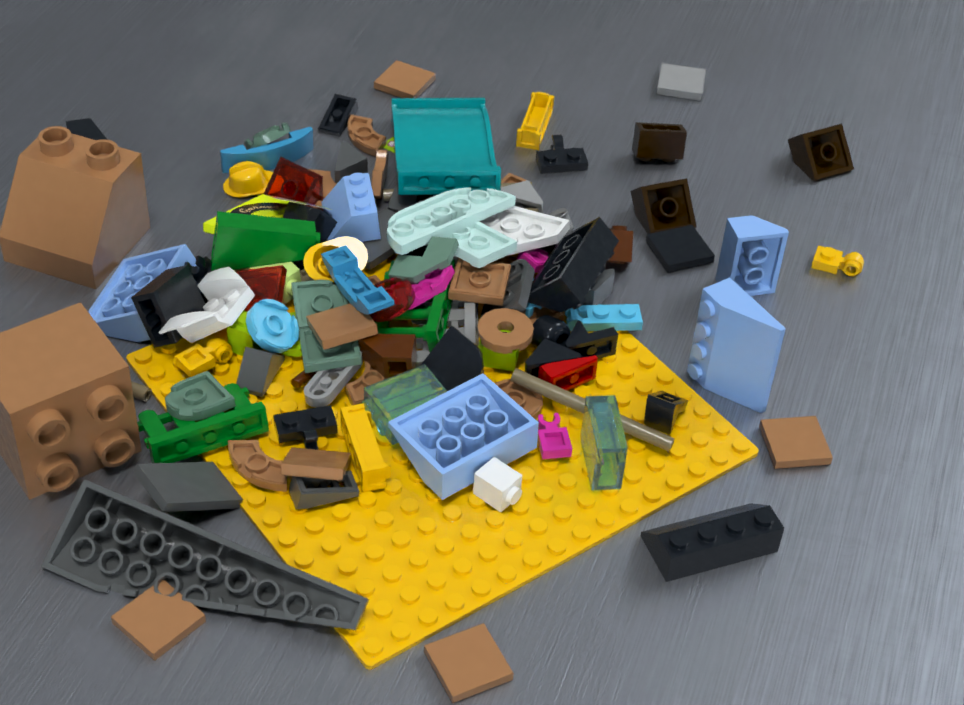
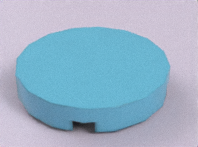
(272, 326)

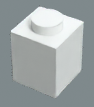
(497, 484)

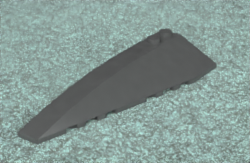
(131, 546)

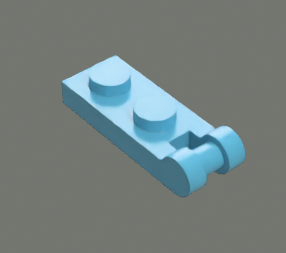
(600, 317)

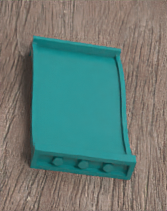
(443, 145)

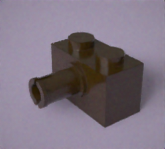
(659, 141)

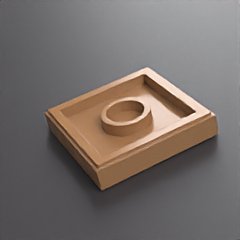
(404, 80)
(481, 284)
(341, 326)
(795, 442)
(316, 463)
(158, 620)
(468, 663)

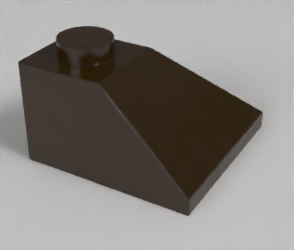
(821, 152)
(663, 206)

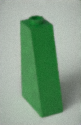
(259, 240)

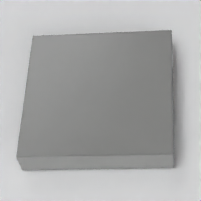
(681, 81)

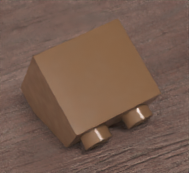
(74, 207)

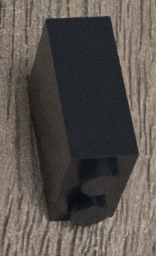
(166, 297)

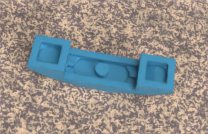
(268, 155)
(353, 282)

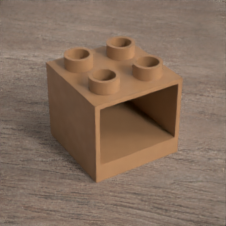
(63, 401)

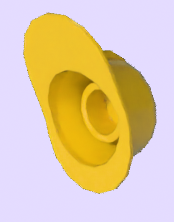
(246, 180)
(313, 261)

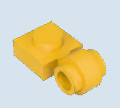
(831, 260)
(200, 359)

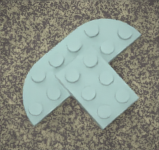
(455, 216)

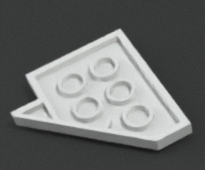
(528, 228)

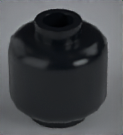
(551, 329)

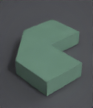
(436, 256)

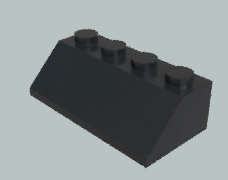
(573, 267)
(714, 540)

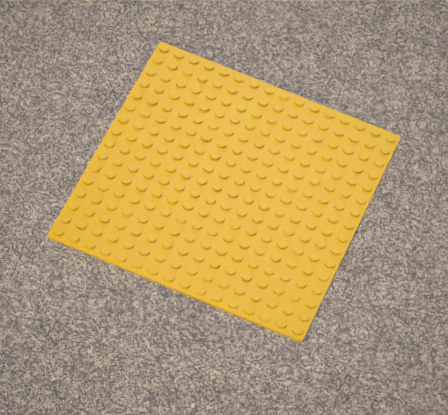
(447, 558)

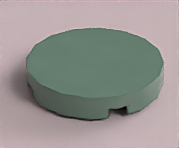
(267, 136)

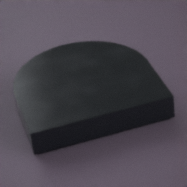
(454, 359)

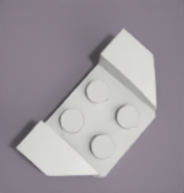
(226, 299)

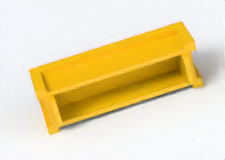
(535, 121)
(363, 447)

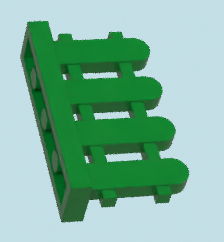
(198, 437)

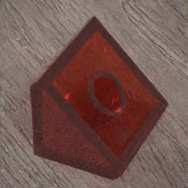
(295, 183)

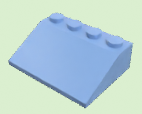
(114, 307)
(735, 346)
(462, 432)

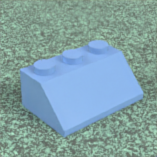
(353, 208)
(752, 254)

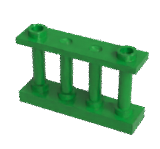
(436, 315)

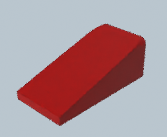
(569, 373)

